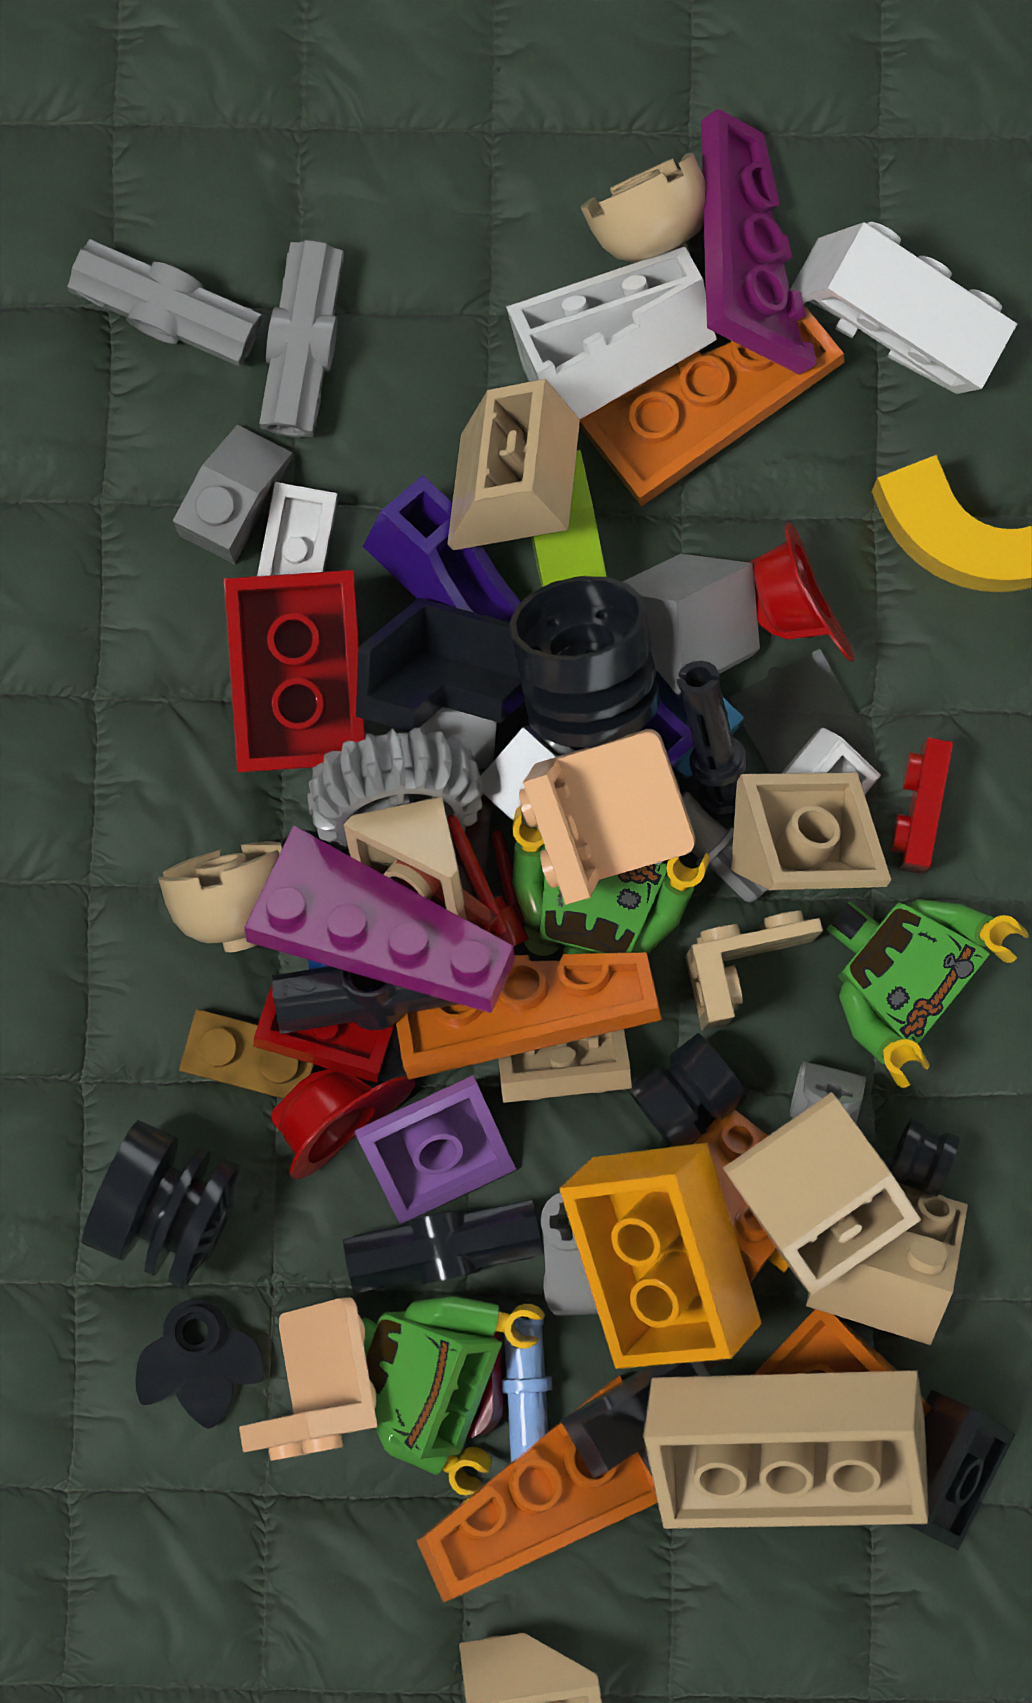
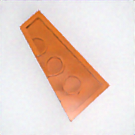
(698, 409)
(535, 1010)

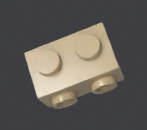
(567, 1069)

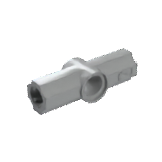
(164, 302)
(301, 339)

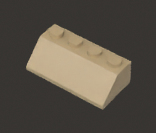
(788, 1450)

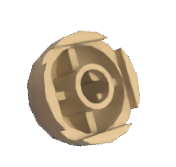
(650, 211)
(216, 893)

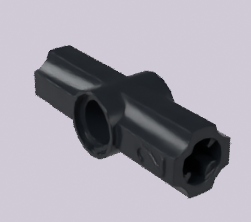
(338, 997)
(442, 1246)

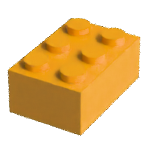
(661, 1256)

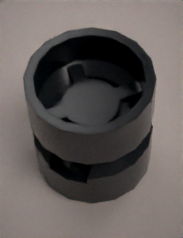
(688, 1092)

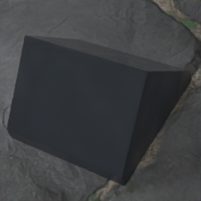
(960, 1465)

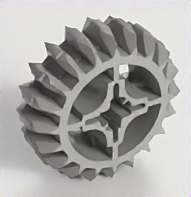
(392, 773)

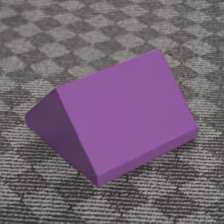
(435, 1149)

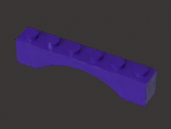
(413, 547)

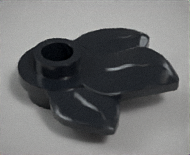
(201, 1372)

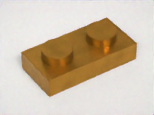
(224, 1052)

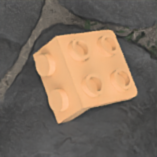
(606, 812)
(325, 1383)

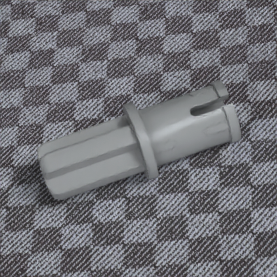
(718, 843)

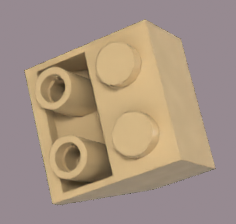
(514, 467)
(821, 1194)
(908, 1279)

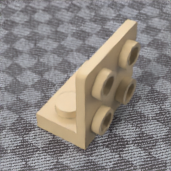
(718, 987)

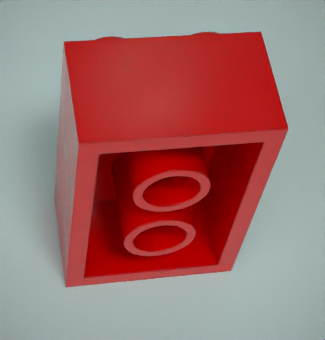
(293, 667)

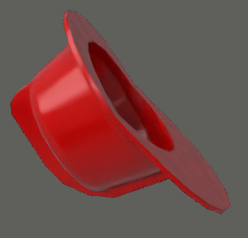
(790, 598)
(325, 1112)

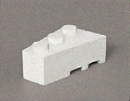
(906, 305)
(613, 329)

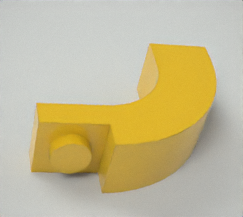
(948, 539)

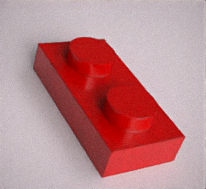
(916, 832)
(334, 1047)

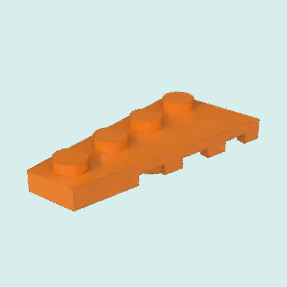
(532, 1510)

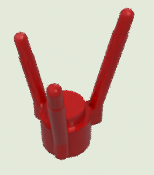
(509, 921)

